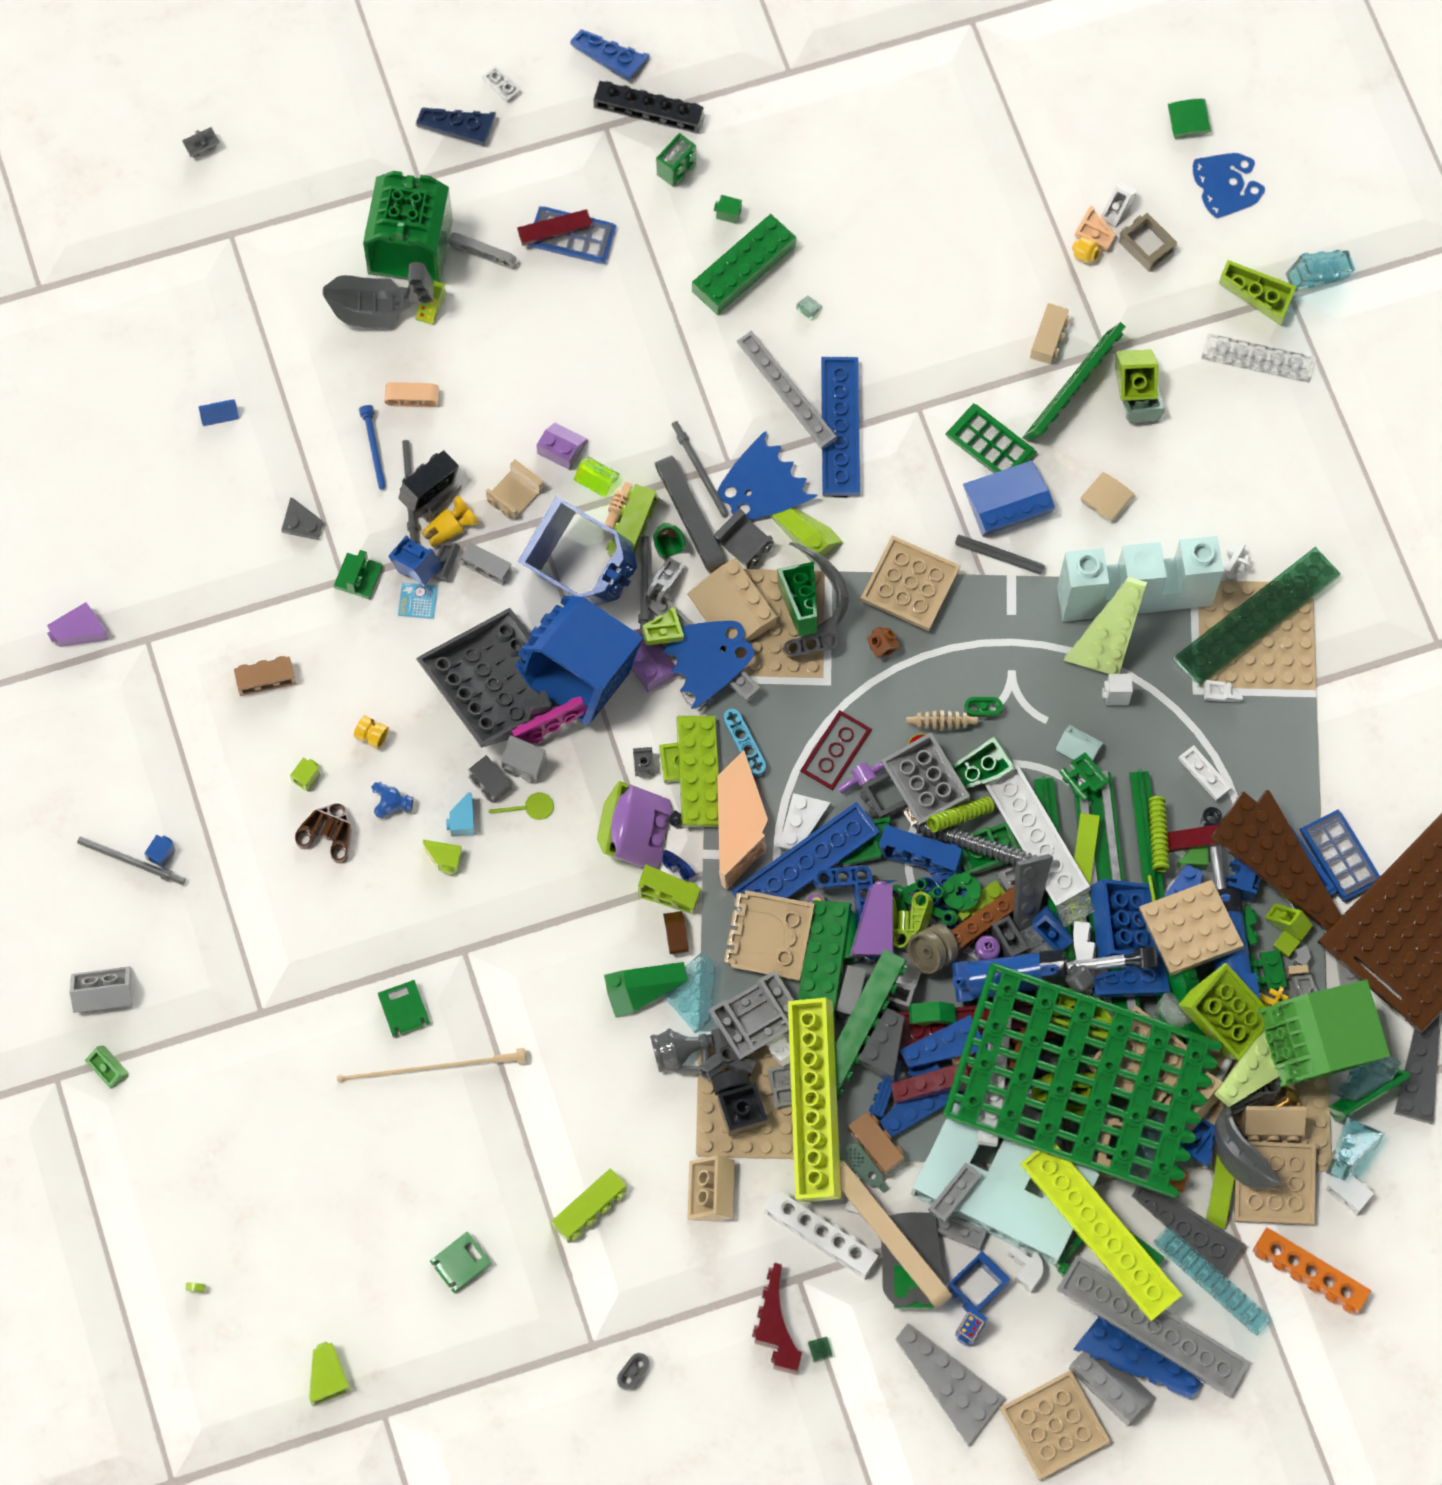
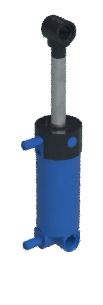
(1046, 965)

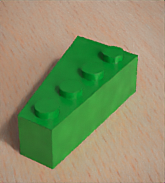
(799, 595)

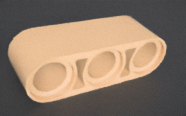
(411, 394)

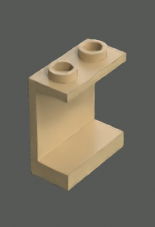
(515, 490)

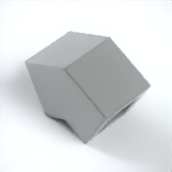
(1302, 956)

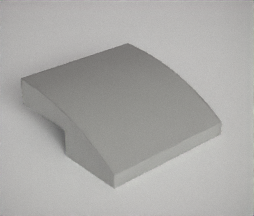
(780, 1085)

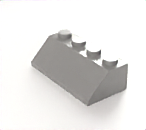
(1112, 1386)

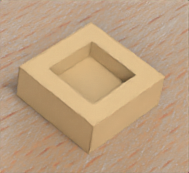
(1299, 970)

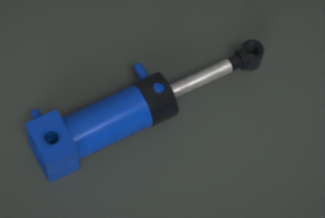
(1232, 900)

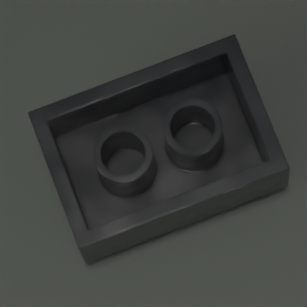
(428, 481)

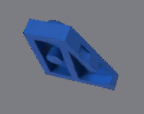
(1203, 1146)

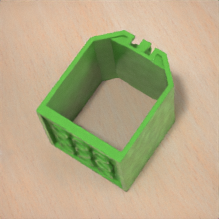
(1324, 1033)

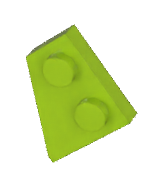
(663, 629)

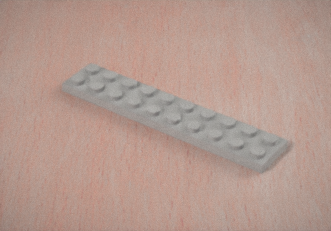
(1164, 1334)

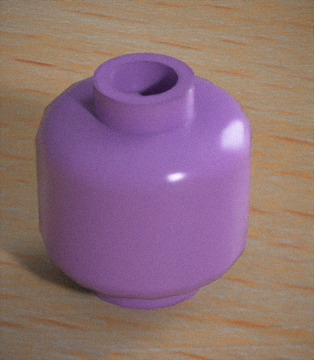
(987, 948)

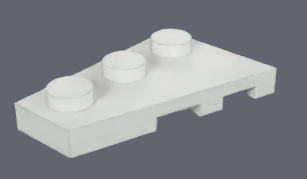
(801, 819)

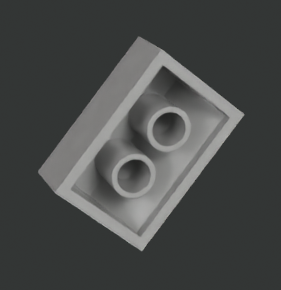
(101, 989)

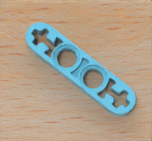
(745, 742)

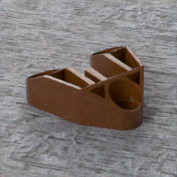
(313, 825)

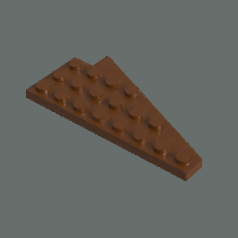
(1267, 846)

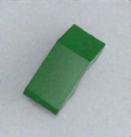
(931, 1012)

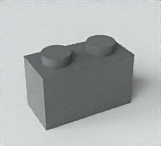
(489, 779)
(1008, 937)

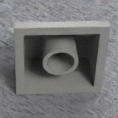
(523, 759)

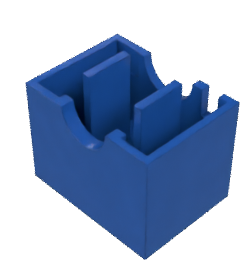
(415, 561)
(1243, 880)

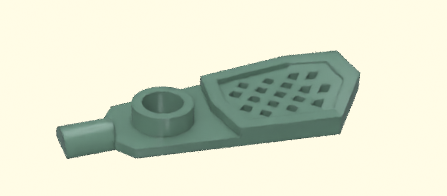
(864, 1168)

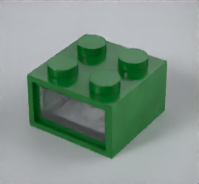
(676, 160)

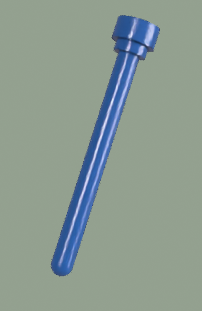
(366, 413)

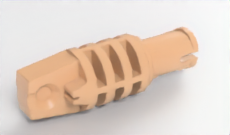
(615, 507)

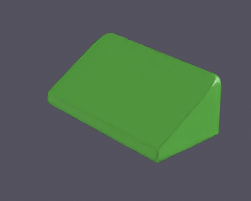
(106, 1066)

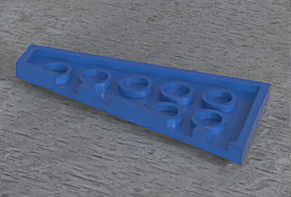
(1135, 1358)

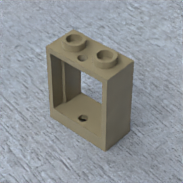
(1138, 253)

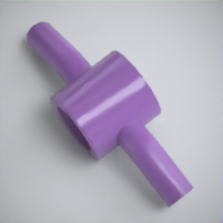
(861, 775)

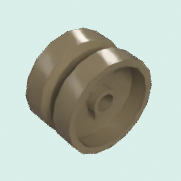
(932, 949)

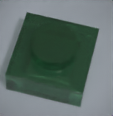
(820, 1349)

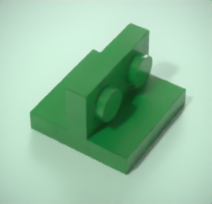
(358, 575)

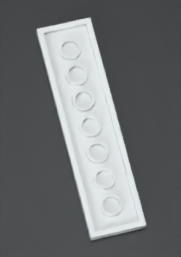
(1037, 834)

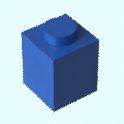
(159, 850)

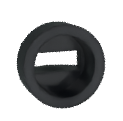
(675, 819)

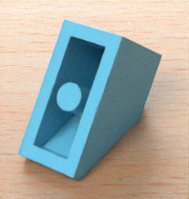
(461, 817)

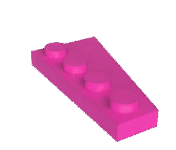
(551, 721)

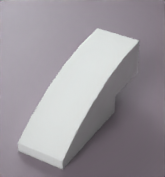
(1083, 947)

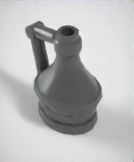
(673, 1050)

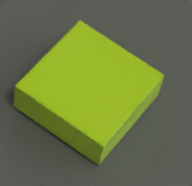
(1286, 944)

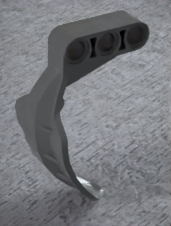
(377, 301)
(829, 626)
(1235, 1152)

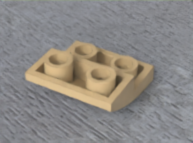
(1107, 496)

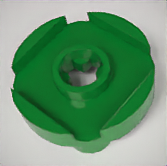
(960, 903)

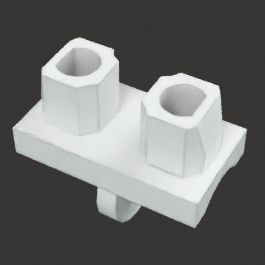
(1238, 562)

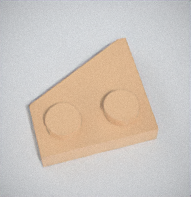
(1095, 229)

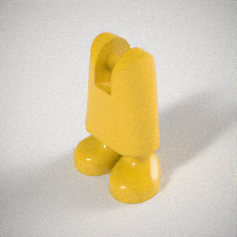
(448, 525)

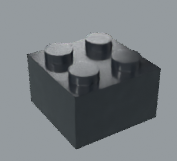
(742, 1109)

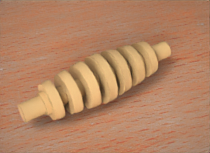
(941, 720)

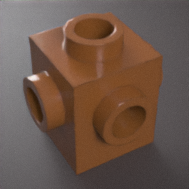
(883, 642)

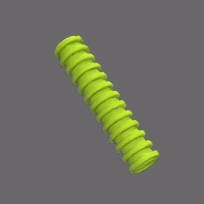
(960, 814)
(1159, 833)

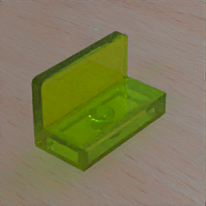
(595, 476)

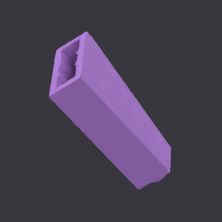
(875, 924)

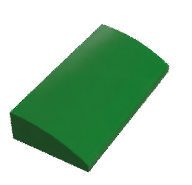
(1344, 1108)

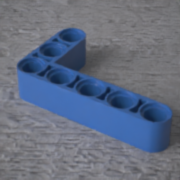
(852, 881)

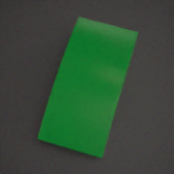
(1250, 921)

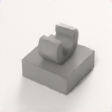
(1007, 878)

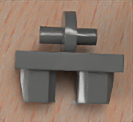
(200, 142)

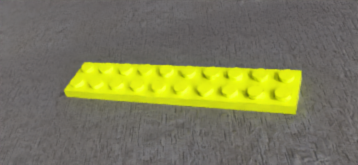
(1102, 1232)

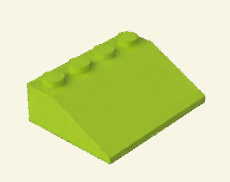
(1225, 1011)

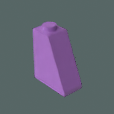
(76, 627)

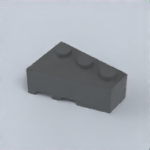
(884, 1046)

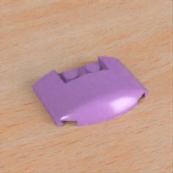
(640, 826)

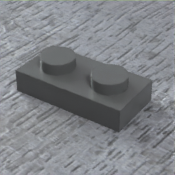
(446, 556)

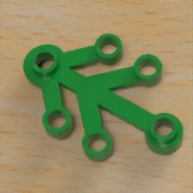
(904, 897)

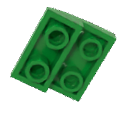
(1189, 117)

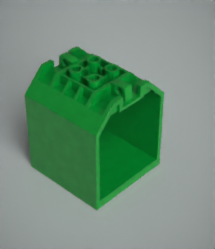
(407, 225)

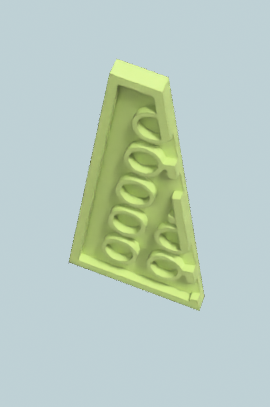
(1108, 635)
(1249, 1074)

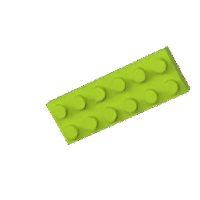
(698, 770)

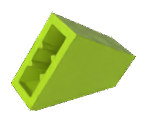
(326, 1375)

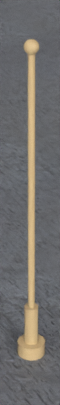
(520, 1056)

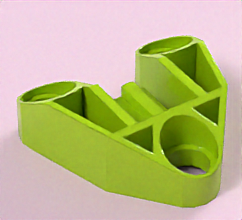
(911, 921)

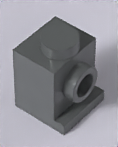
(643, 754)

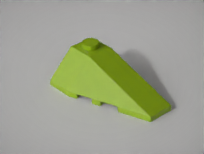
(807, 531)

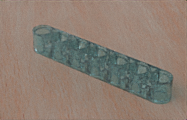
(1212, 1280)

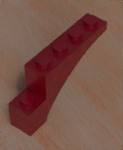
(927, 1084)
(772, 1329)

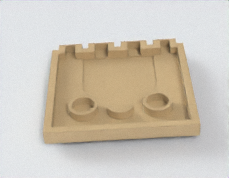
(769, 934)

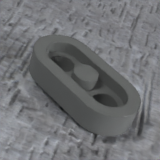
(633, 1372)

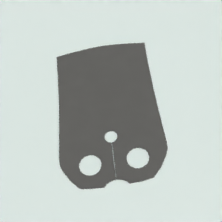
(922, 1233)

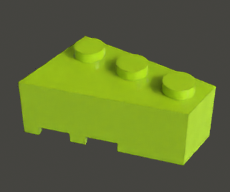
(668, 890)

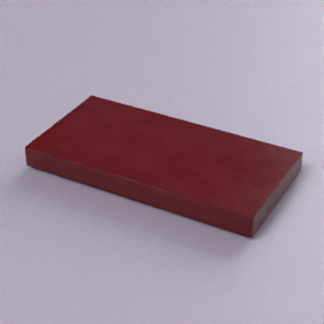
(832, 786)

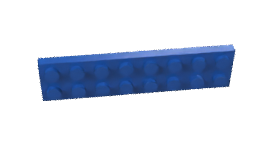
(841, 415)
(816, 852)

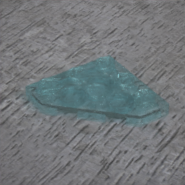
(696, 995)

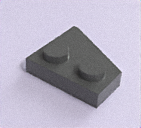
(301, 521)

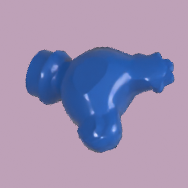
(390, 800)

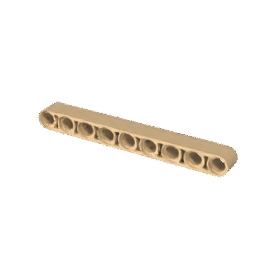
(892, 1237)

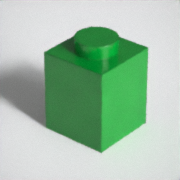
(728, 209)

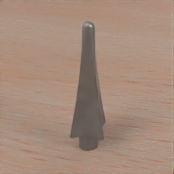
(436, 506)

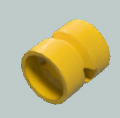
(373, 733)

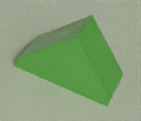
(1196, 858)

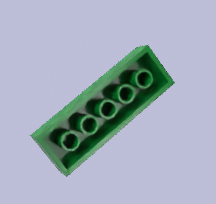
(743, 264)

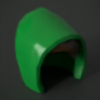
(668, 540)

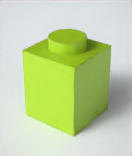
(305, 773)

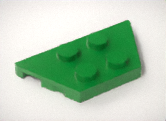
(870, 850)

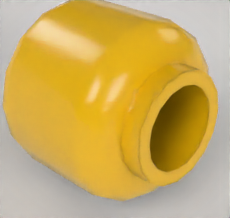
(1086, 250)

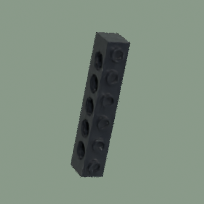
(655, 114)

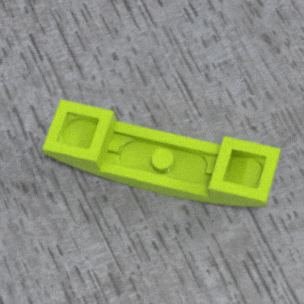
(1220, 1195)

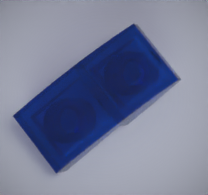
(675, 863)

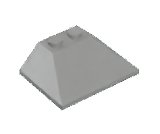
(754, 1015)

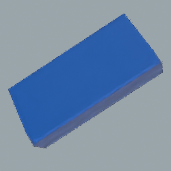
(218, 412)

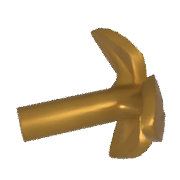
(1291, 1098)

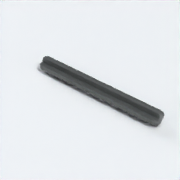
(1000, 554)

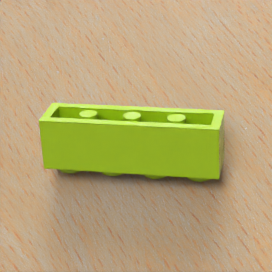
(589, 1205)

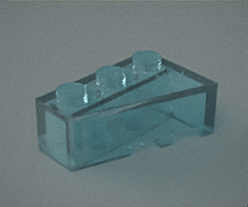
(1320, 267)
(1352, 1148)

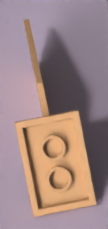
(740, 821)

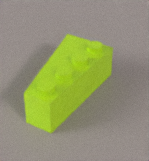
(1258, 289)
(634, 516)

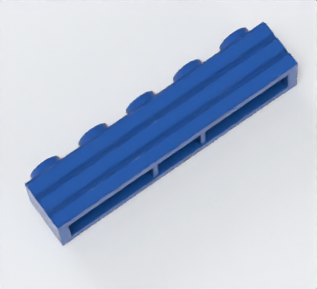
(882, 1098)

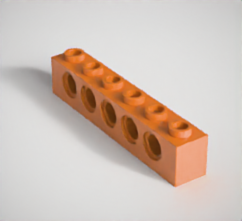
(1322, 1270)

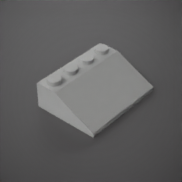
(925, 778)

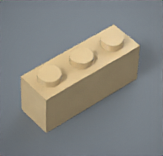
(1050, 333)

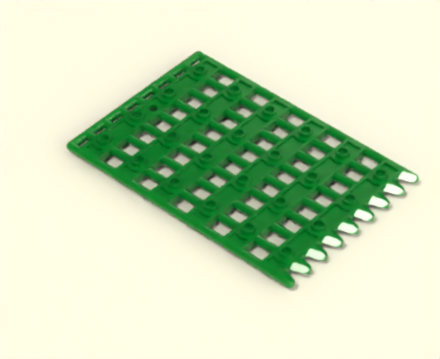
(1102, 1086)

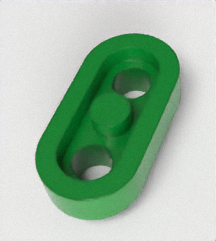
(982, 705)

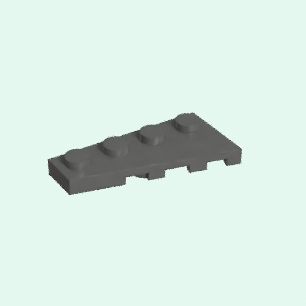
(1029, 889)

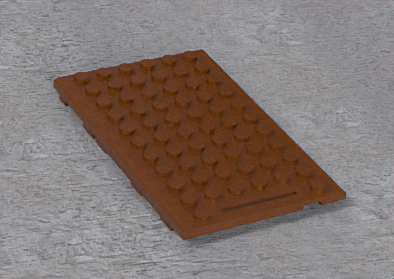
(1399, 932)

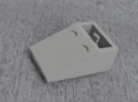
(907, 985)

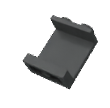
(743, 539)

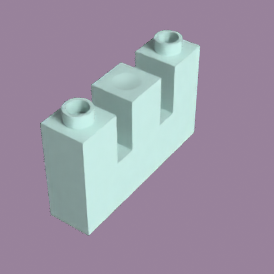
(1172, 583)
(998, 1197)

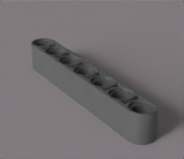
(690, 513)

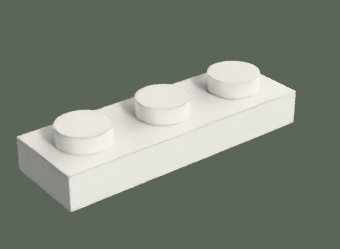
(1204, 773)

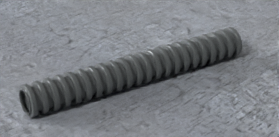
(976, 844)

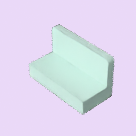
(1076, 742)

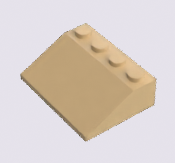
(732, 596)

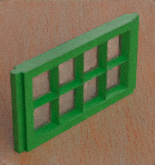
(989, 440)

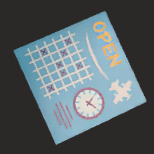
(417, 600)

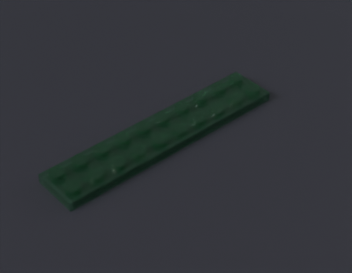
(1256, 616)

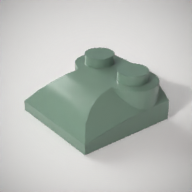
(1144, 410)

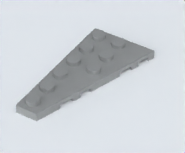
(957, 1390)

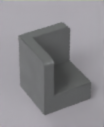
(537, 706)

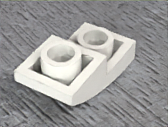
(501, 84)

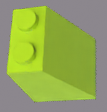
(1136, 374)

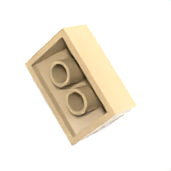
(1273, 1123)
(711, 1189)

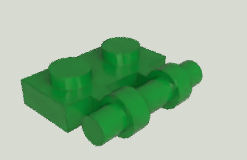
(1088, 773)
(1272, 970)

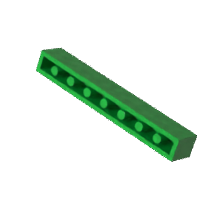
(866, 1015)

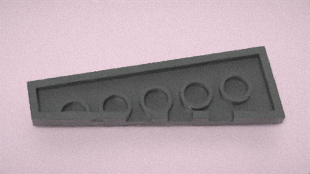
(1417, 1094)
(1205, 1237)

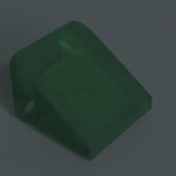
(808, 307)

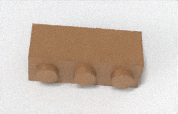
(264, 675)
(876, 1143)

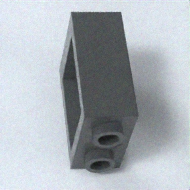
(874, 809)

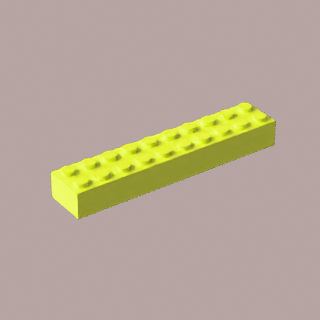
(814, 1100)

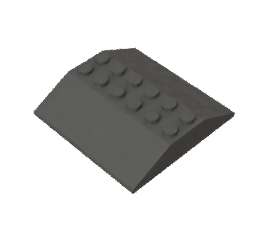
(481, 677)

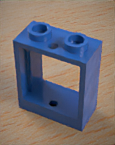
(992, 1269)

